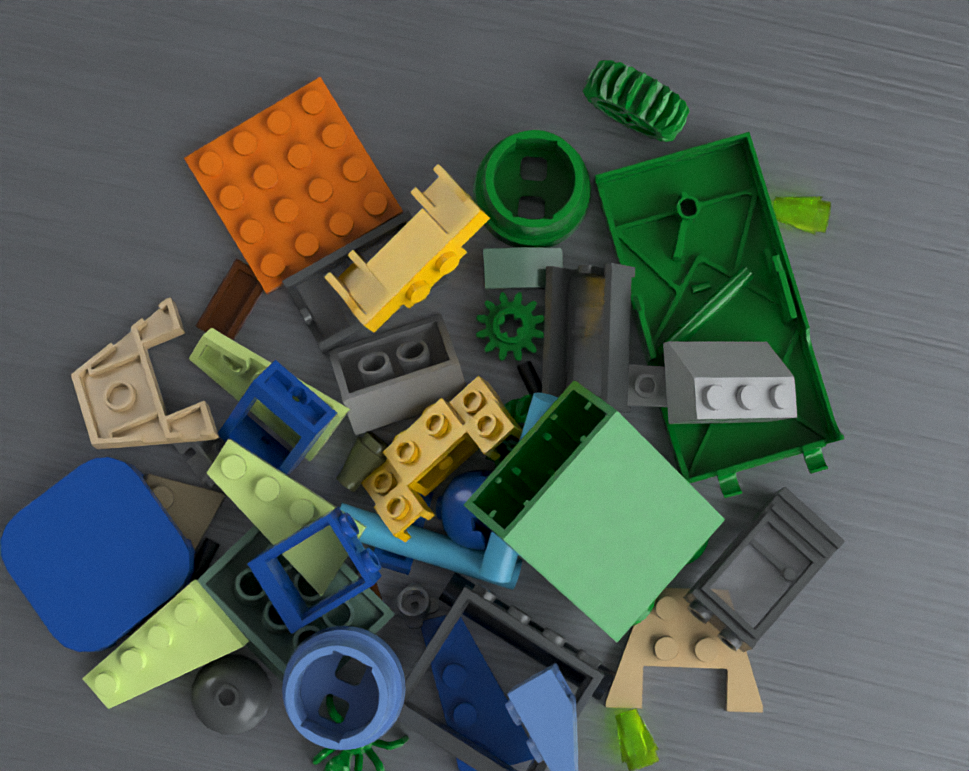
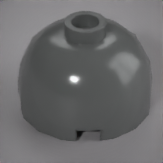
(231, 694)

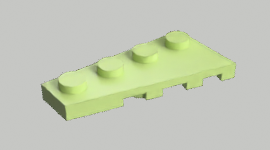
(237, 368)
(279, 509)
(171, 643)

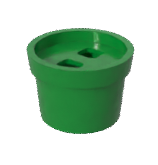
(564, 190)

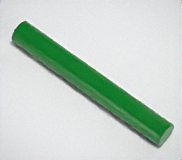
(710, 307)

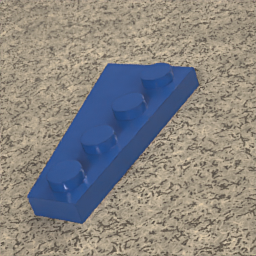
(473, 697)

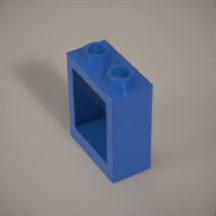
(275, 390)
(282, 590)

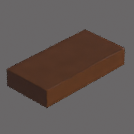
(232, 301)

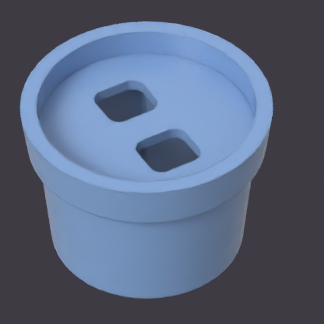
(372, 703)

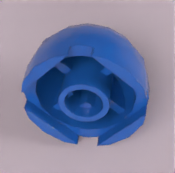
(456, 519)

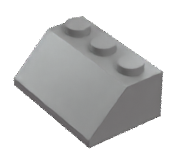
(397, 373)
(727, 383)

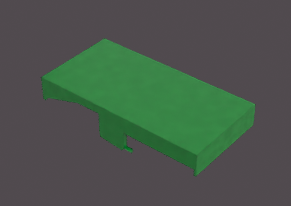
(687, 231)

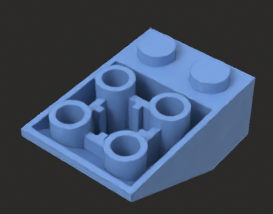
(550, 717)

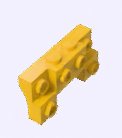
(414, 257)
(434, 449)

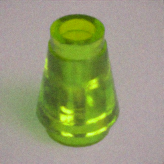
(803, 212)
(635, 741)

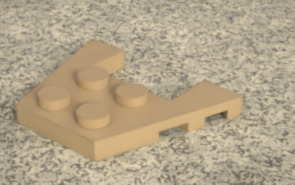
(123, 396)
(678, 639)

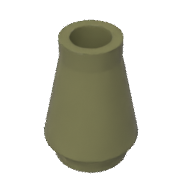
(362, 460)

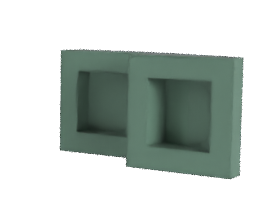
(519, 267)

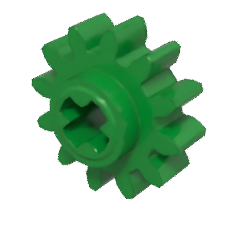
(497, 319)

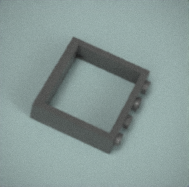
(519, 622)

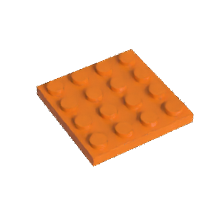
(293, 184)

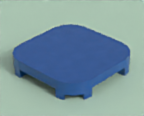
(97, 554)

